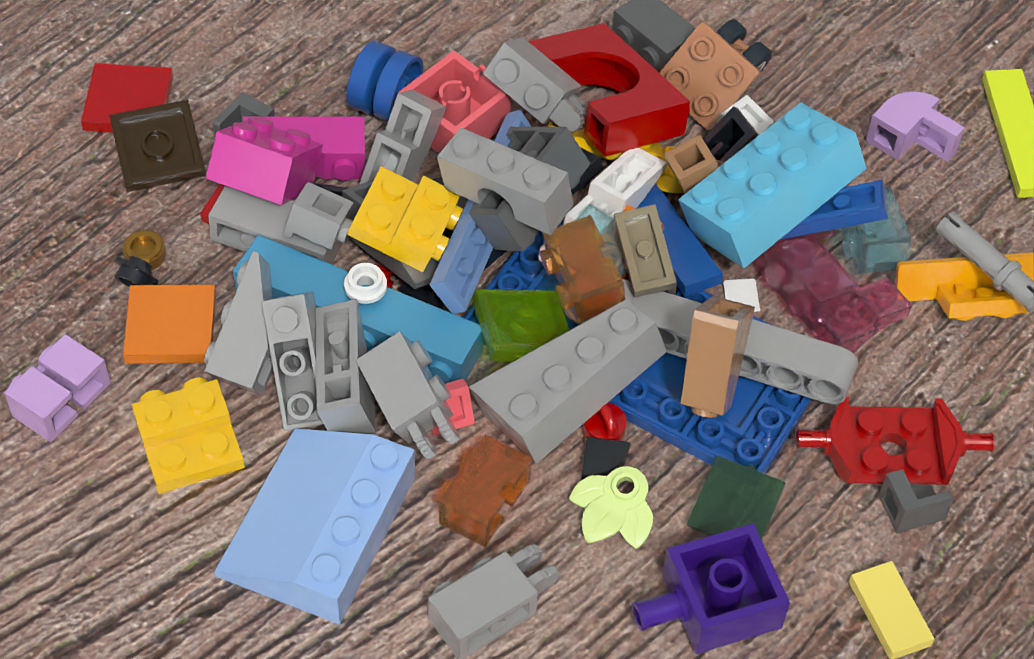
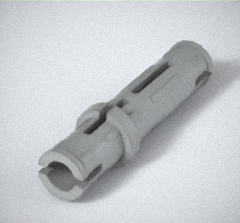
(1001, 270)

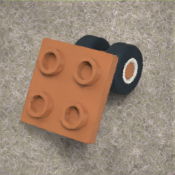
(715, 69)

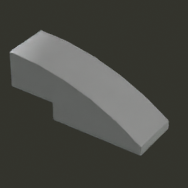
(406, 136)

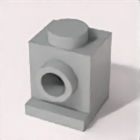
(319, 217)

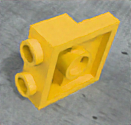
(406, 218)
(187, 434)

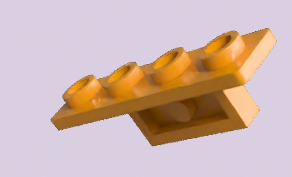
(960, 286)

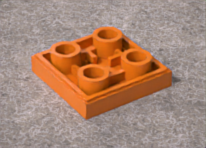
(169, 323)

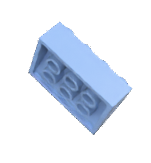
(320, 520)

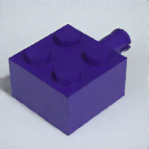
(718, 590)

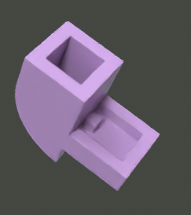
(911, 120)

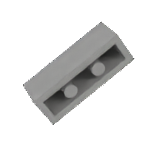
(242, 217)

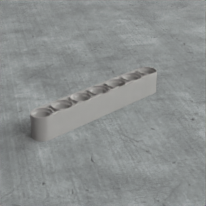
(771, 353)

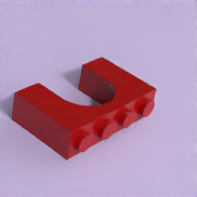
(648, 104)

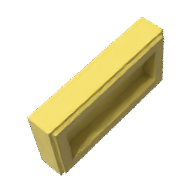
(891, 610)

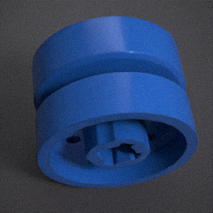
(379, 77)

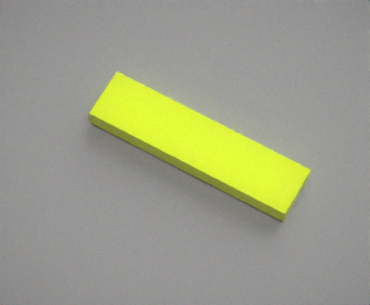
(1014, 122)

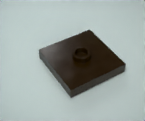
(157, 145)

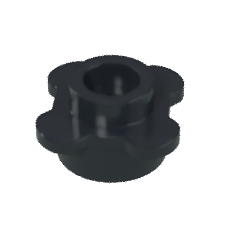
(134, 272)

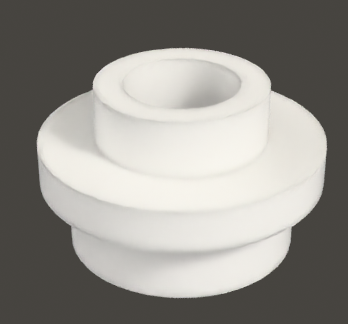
(365, 275)

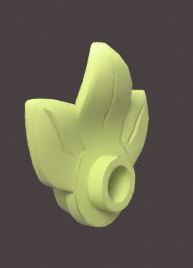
(613, 511)

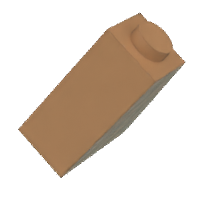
(715, 355)

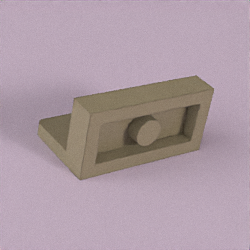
(645, 251)

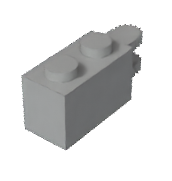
(537, 84)
(409, 392)
(488, 600)

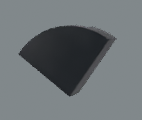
(603, 456)

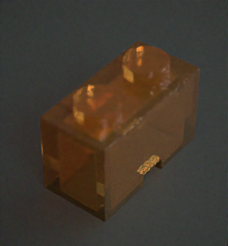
(585, 277)
(486, 481)

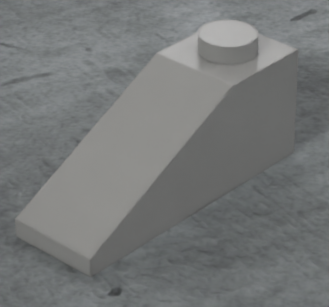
(342, 391)

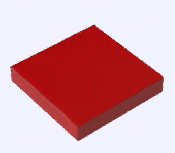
(123, 89)

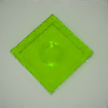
(518, 321)

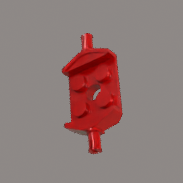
(928, 436)

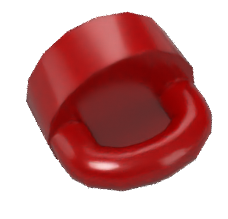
(606, 423)

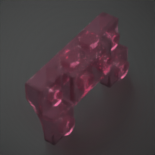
(827, 295)

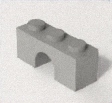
(534, 189)

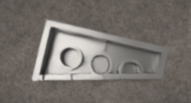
(569, 378)

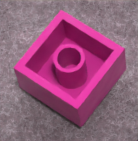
(264, 159)

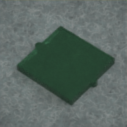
(735, 498)

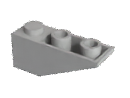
(242, 348)
(293, 356)

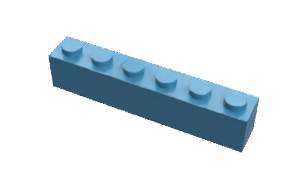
(448, 338)

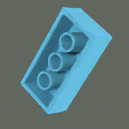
(773, 184)

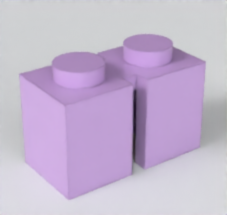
(63, 374)

